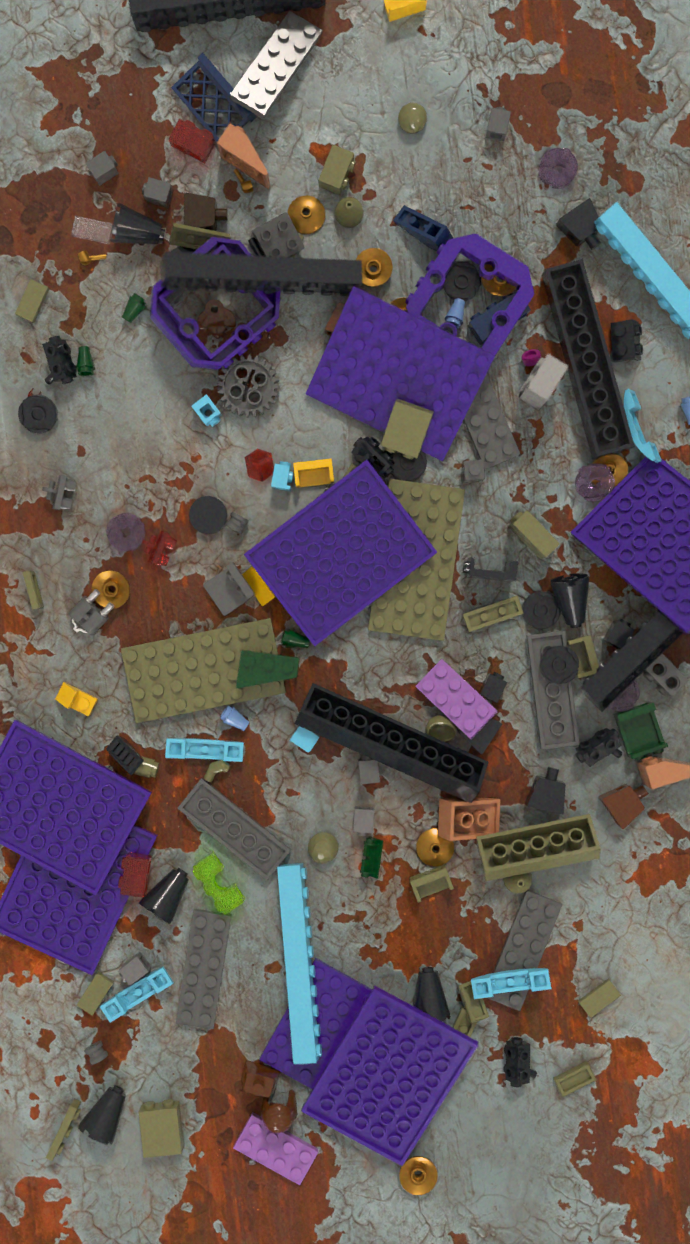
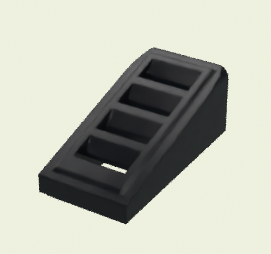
(124, 753)

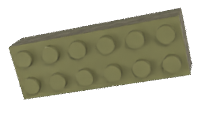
(538, 847)

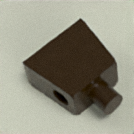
(202, 212)

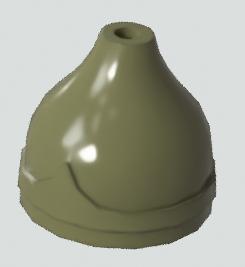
(349, 212)
(518, 883)

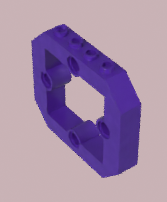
(482, 253)
(188, 344)

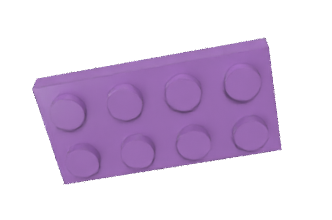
(456, 699)
(277, 1151)

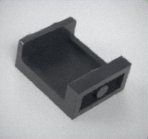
(508, 575)

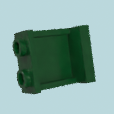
(640, 731)

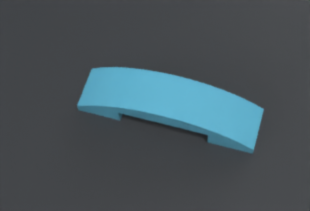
(632, 405)
(204, 749)
(510, 981)
(136, 993)

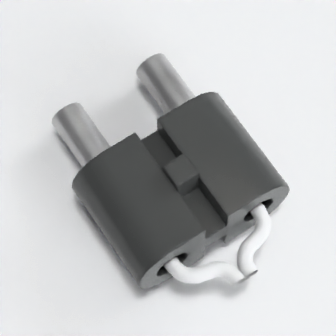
(89, 615)

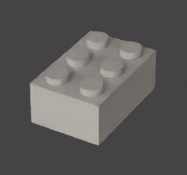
(542, 381)

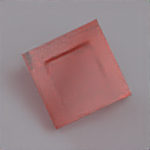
(259, 465)

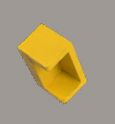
(313, 473)

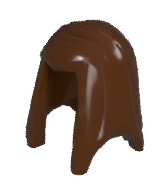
(279, 1117)

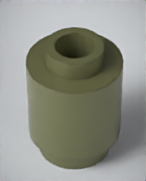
(148, 768)

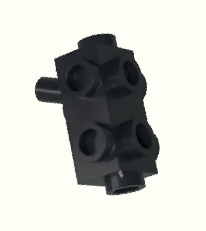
(59, 361)
(368, 449)
(599, 746)
(518, 1062)

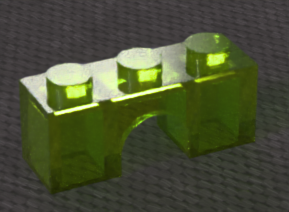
(225, 897)

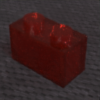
(192, 140)
(135, 874)

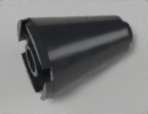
(135, 227)
(572, 597)
(166, 895)
(430, 994)
(104, 1116)

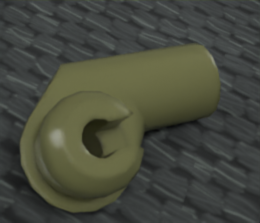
(216, 767)

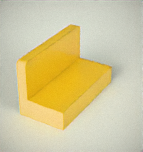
(401, 8)
(260, 588)

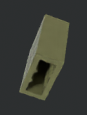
(407, 429)
(533, 534)
(161, 1128)

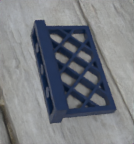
(221, 85)

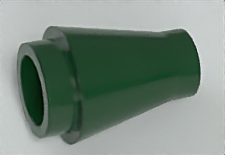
(134, 307)
(85, 362)
(294, 640)

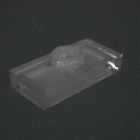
(92, 230)

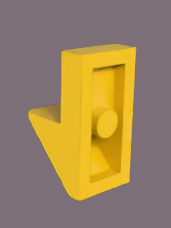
(76, 699)

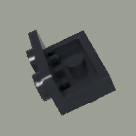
(626, 340)

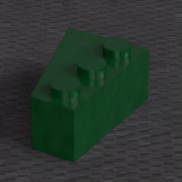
(264, 668)

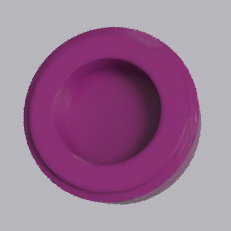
(531, 357)

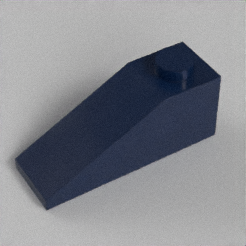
(423, 228)

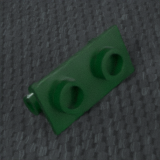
(373, 852)

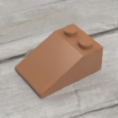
(238, 151)
(661, 771)
(468, 820)

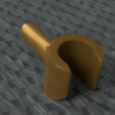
(246, 185)
(85, 259)

